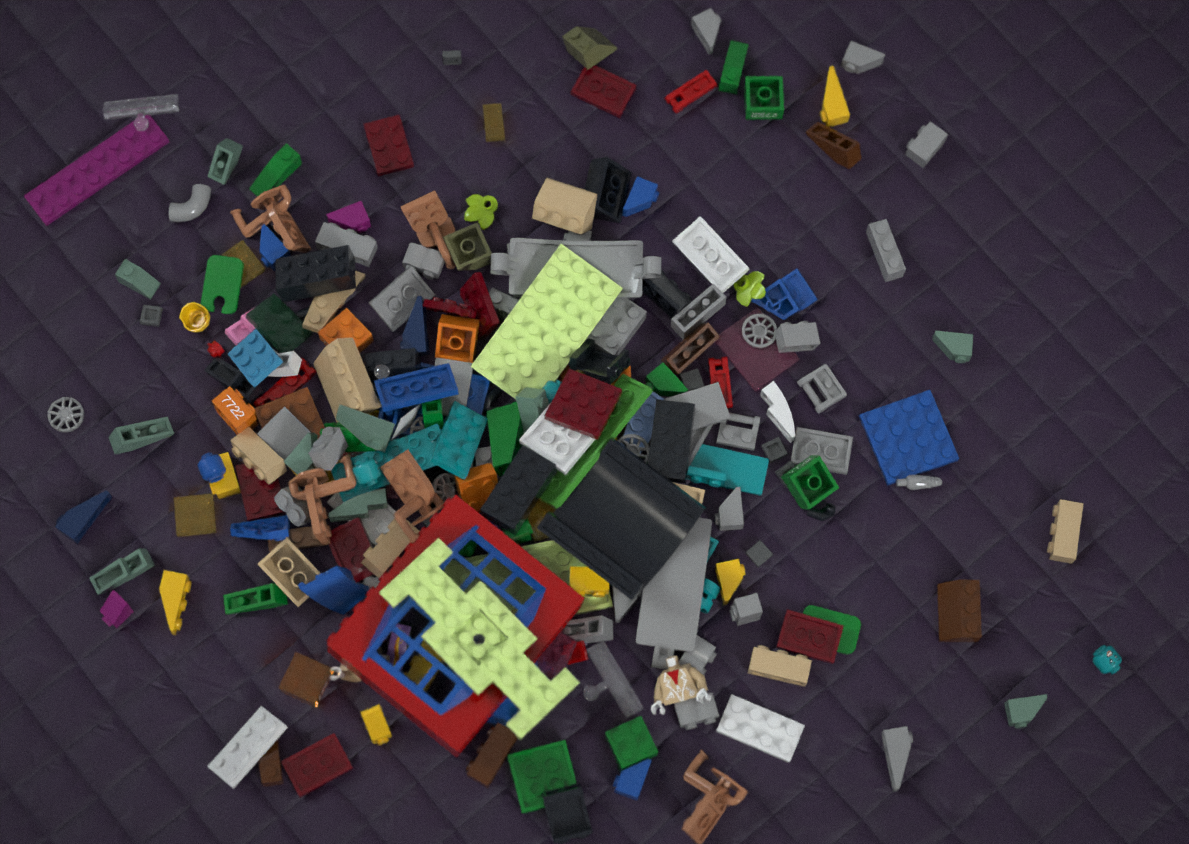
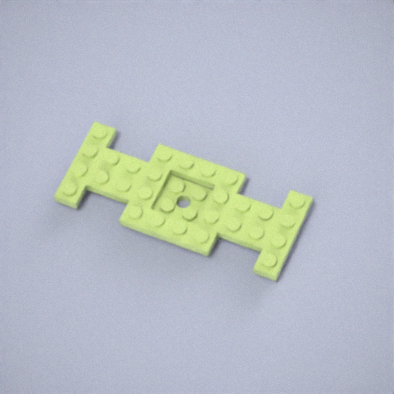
(456, 623)

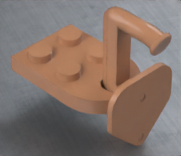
(276, 213)
(431, 223)
(315, 489)
(413, 489)
(714, 802)

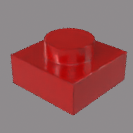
(579, 653)

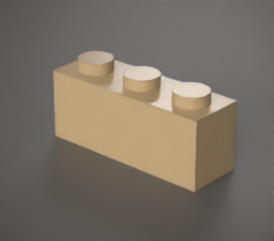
(258, 455)
(1065, 531)
(387, 549)
(779, 666)

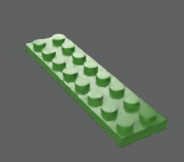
(632, 397)

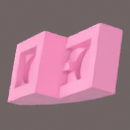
(240, 329)

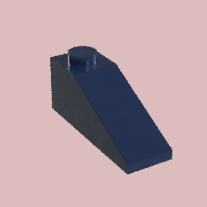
(416, 329)
(80, 518)

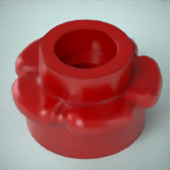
(215, 349)

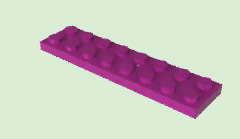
(95, 170)

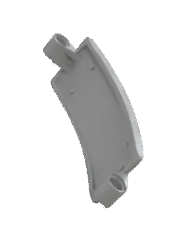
(616, 259)
(674, 598)

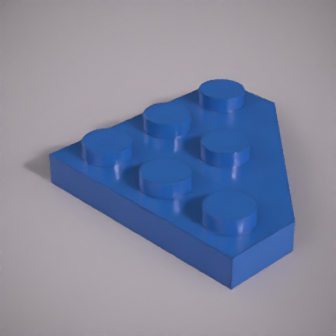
(267, 528)

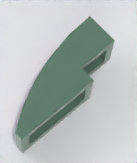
(360, 506)
(122, 571)

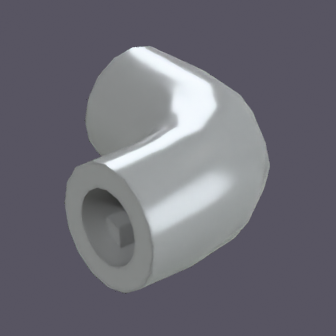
(193, 207)

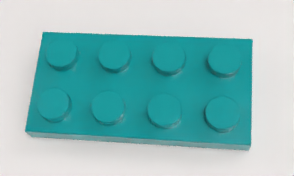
(459, 440)

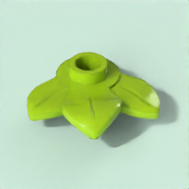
(478, 211)
(751, 289)

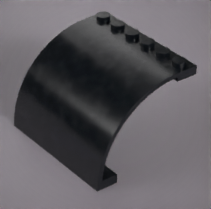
(623, 519)

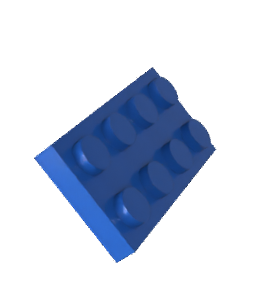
(416, 387)

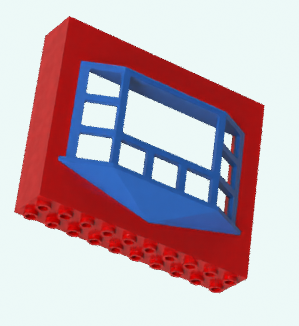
(463, 711)

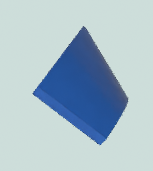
(787, 296)
(335, 589)

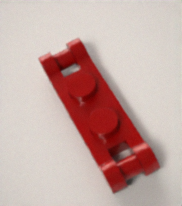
(287, 385)

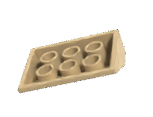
(345, 377)

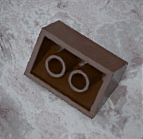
(959, 611)

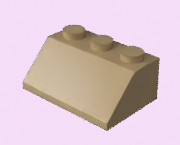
(565, 206)
(288, 569)

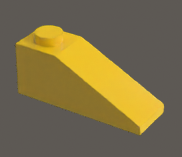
(834, 105)
(376, 725)

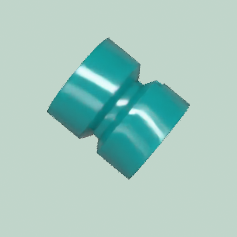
(710, 592)

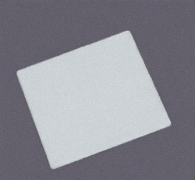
(406, 422)

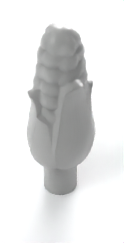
(917, 482)

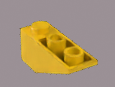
(173, 593)

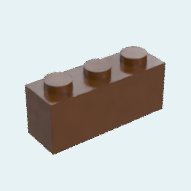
(690, 348)
(491, 755)

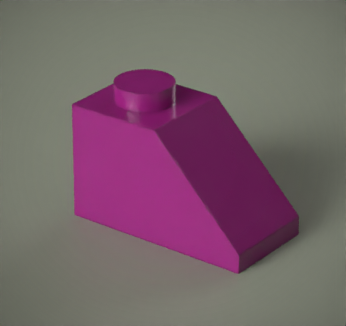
(351, 217)
(115, 610)

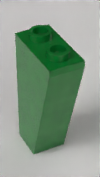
(504, 434)

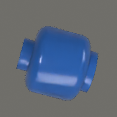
(211, 467)

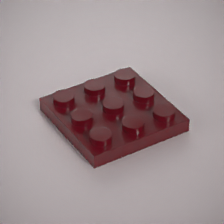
(583, 404)

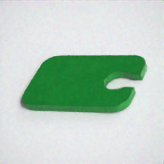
(222, 279)
(850, 630)

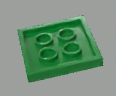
(540, 771)

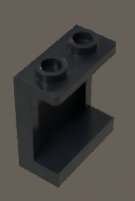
(599, 364)
(567, 813)

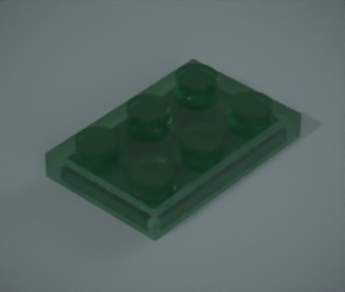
(278, 324)

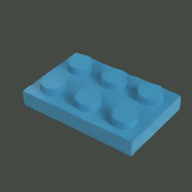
(255, 358)

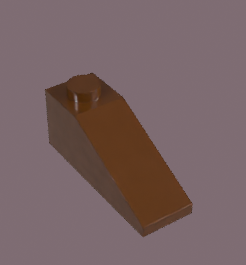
(835, 144)
(271, 766)

